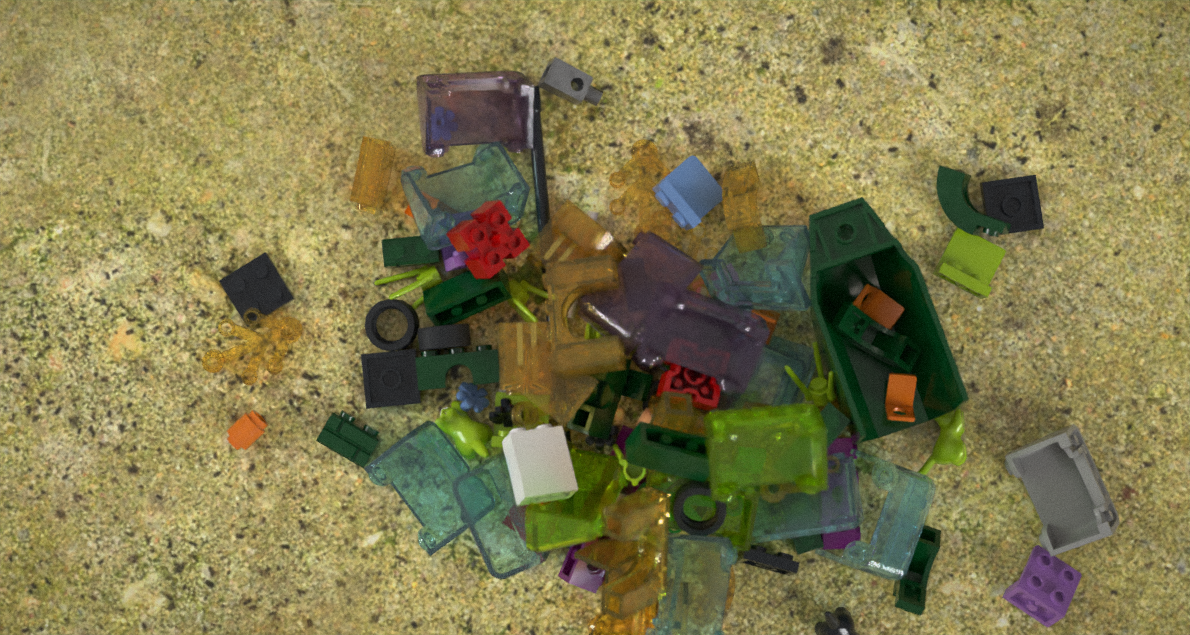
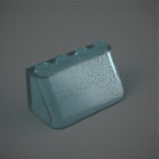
(495, 519)

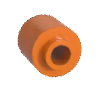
(246, 430)

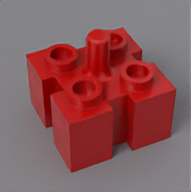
(488, 239)
(688, 381)

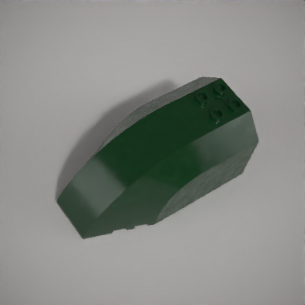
(846, 253)

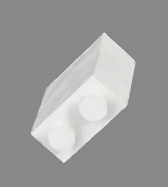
(539, 464)

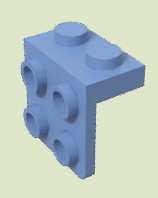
(688, 192)

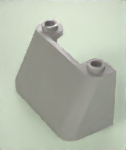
(1064, 490)

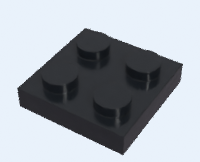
(1014, 202)
(258, 287)
(390, 378)
(778, 563)

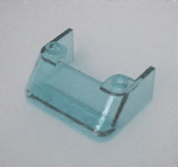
(898, 524)

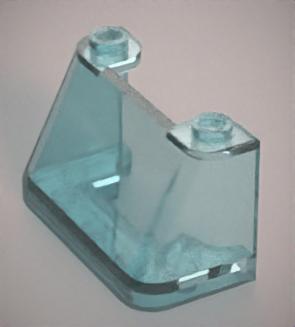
(453, 194)
(423, 474)
(810, 514)
(695, 586)

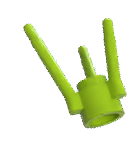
(427, 278)
(520, 297)
(820, 390)
(631, 472)

